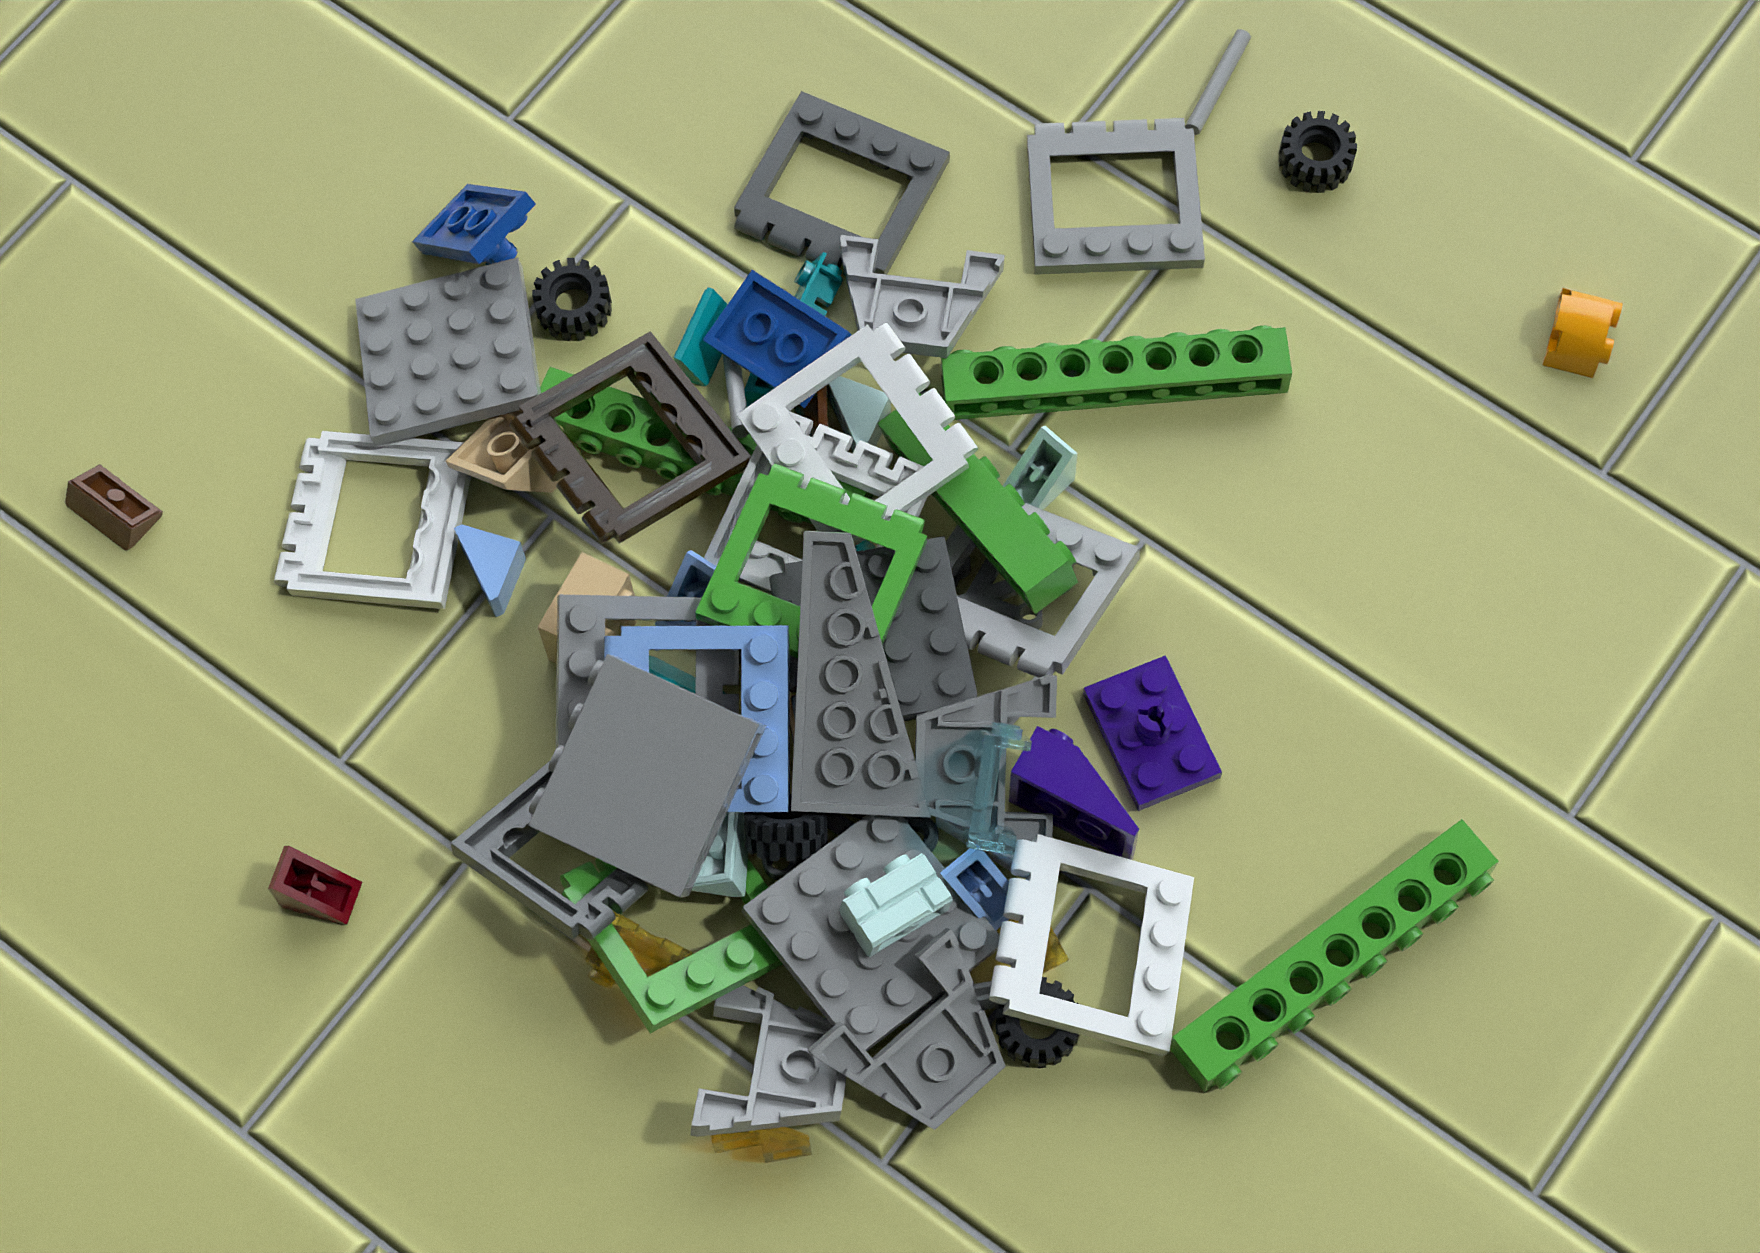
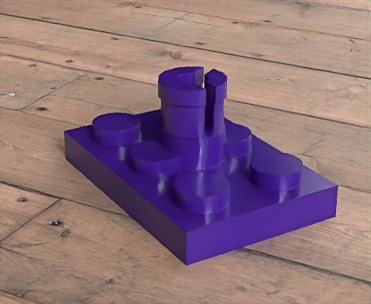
(1152, 733)

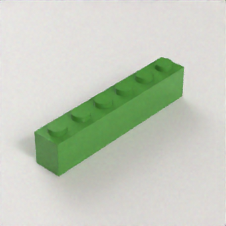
(995, 522)

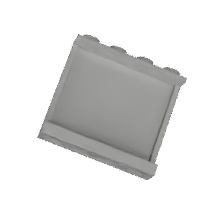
(645, 775)

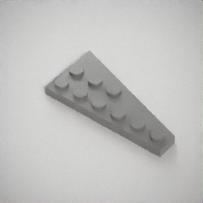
(848, 719)

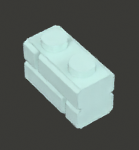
(895, 903)

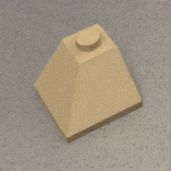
(501, 458)

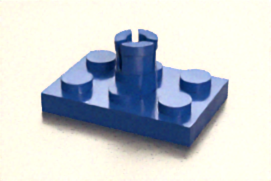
(476, 225)
(772, 332)

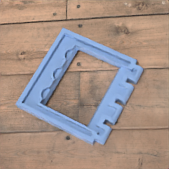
(762, 695)

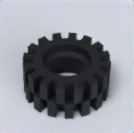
(1317, 131)
(568, 278)
(785, 833)
(1036, 1050)

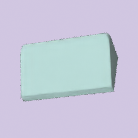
(727, 860)

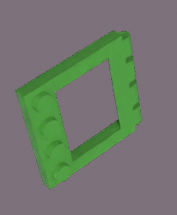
(736, 604)
(688, 982)

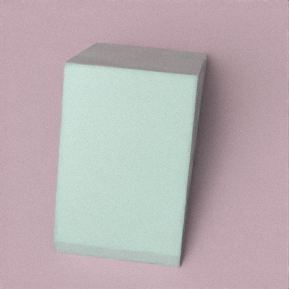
(858, 409)
(1044, 469)

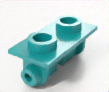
(818, 283)

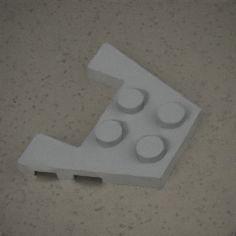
(921, 312)
(948, 749)
(935, 1059)
(786, 1080)

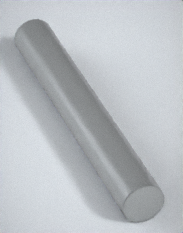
(1218, 81)
(736, 395)

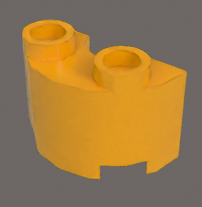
(1580, 332)

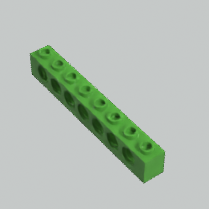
(1137, 385)
(634, 446)
(1455, 851)

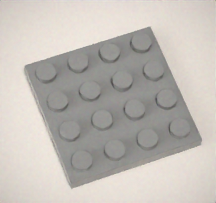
(447, 351)
(813, 942)

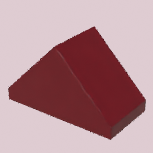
(313, 887)

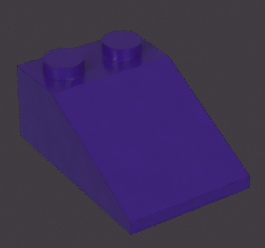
(1063, 782)

